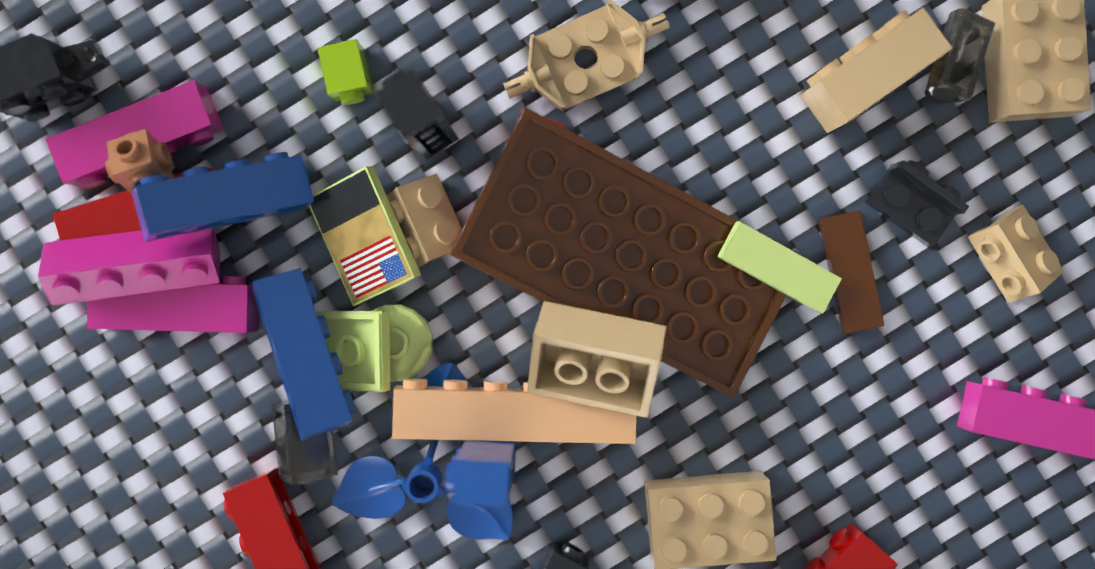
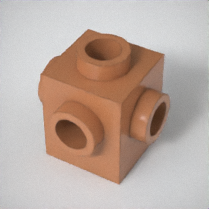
(137, 157)

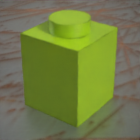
(346, 71)

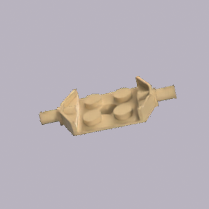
(607, 32)

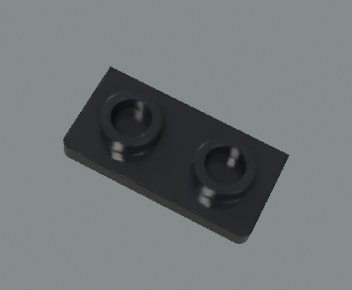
(916, 201)

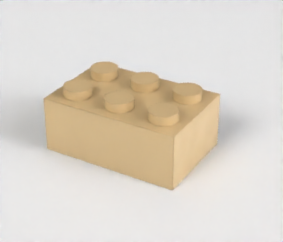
(1036, 59)
(874, 68)
(595, 358)
(710, 520)

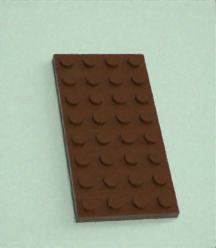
(620, 243)

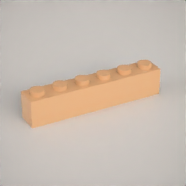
(501, 415)

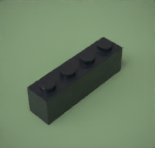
(415, 113)

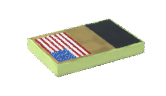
(363, 236)

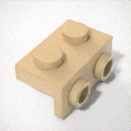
(425, 218)
(1017, 255)

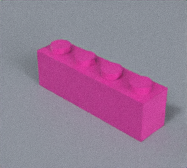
(174, 117)
(127, 265)
(201, 308)
(1028, 417)

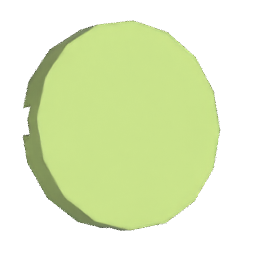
(409, 341)

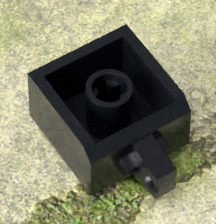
(44, 75)

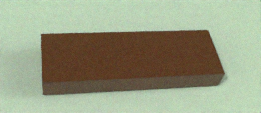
(850, 260)

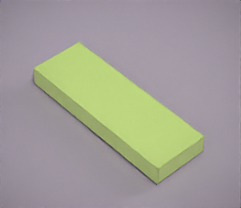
(779, 267)

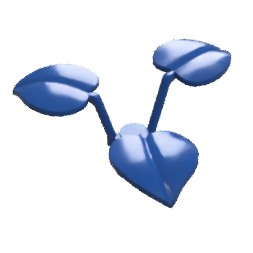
(375, 492)

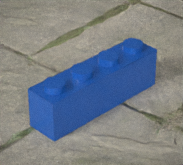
(221, 196)
(302, 353)
(482, 473)

